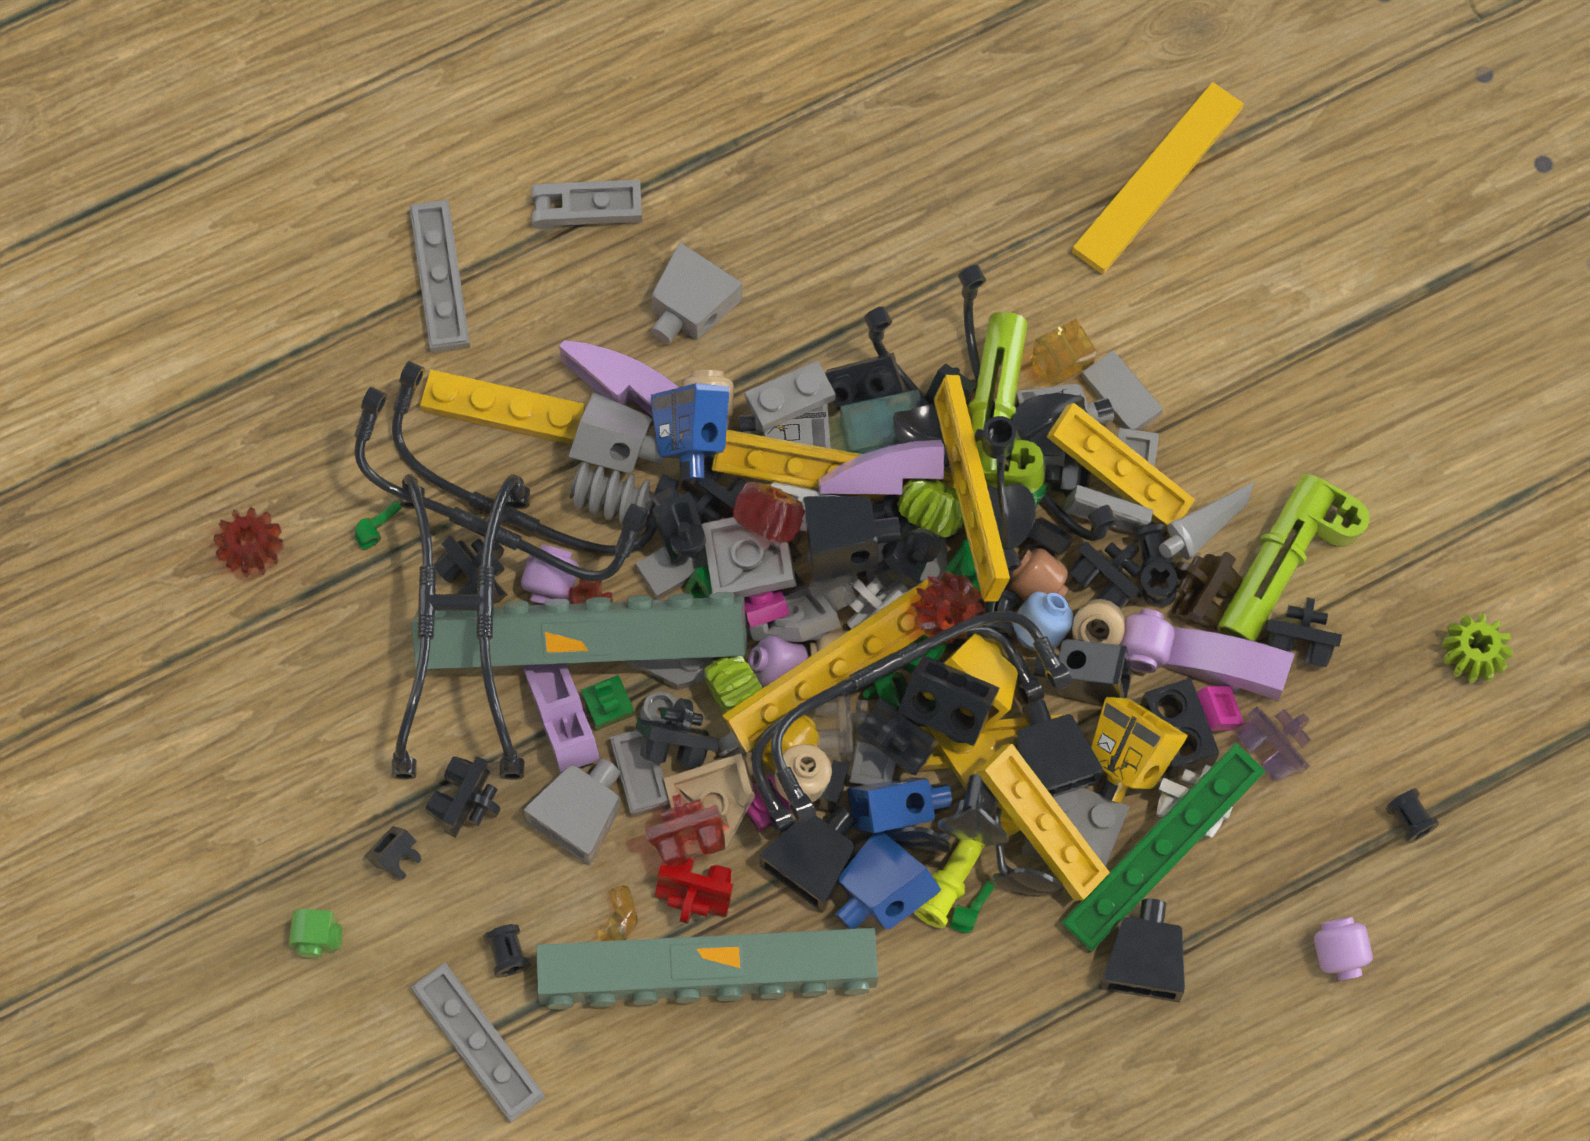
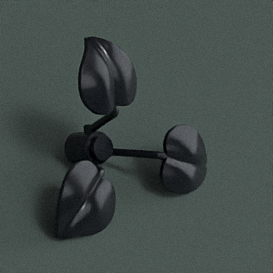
(1034, 418)
(977, 820)

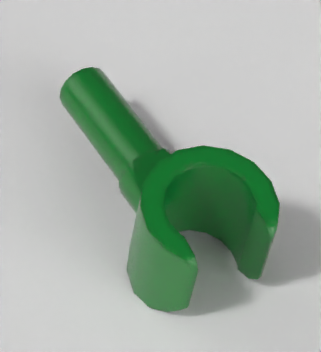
(366, 529)
(965, 918)

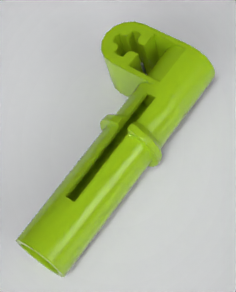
(1004, 347)
(1305, 516)

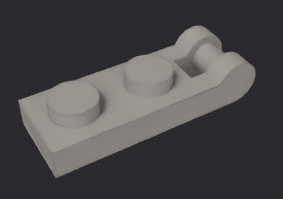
(586, 203)

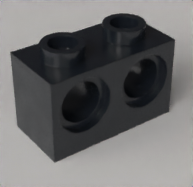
(951, 691)
(1189, 721)

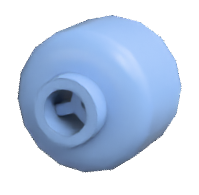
(1049, 614)

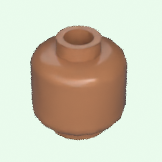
(1038, 573)

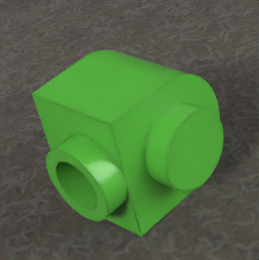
(315, 932)

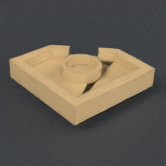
(719, 784)

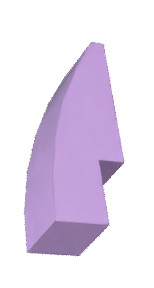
(614, 374)
(885, 468)
(1230, 661)
(561, 714)

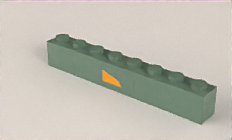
(592, 631)
(707, 967)

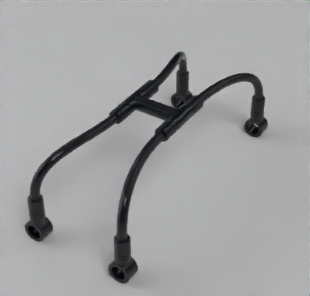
(971, 280)
(410, 379)
(517, 497)
(1028, 686)

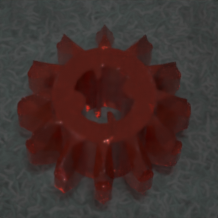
(768, 512)
(250, 554)
(946, 603)

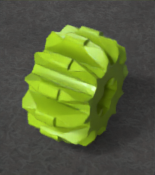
(931, 506)
(1481, 636)
(730, 681)

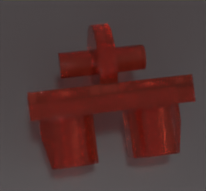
(685, 824)

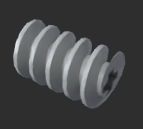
(609, 492)

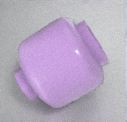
(545, 580)
(1148, 640)
(774, 658)
(1343, 948)

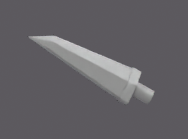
(1198, 527)

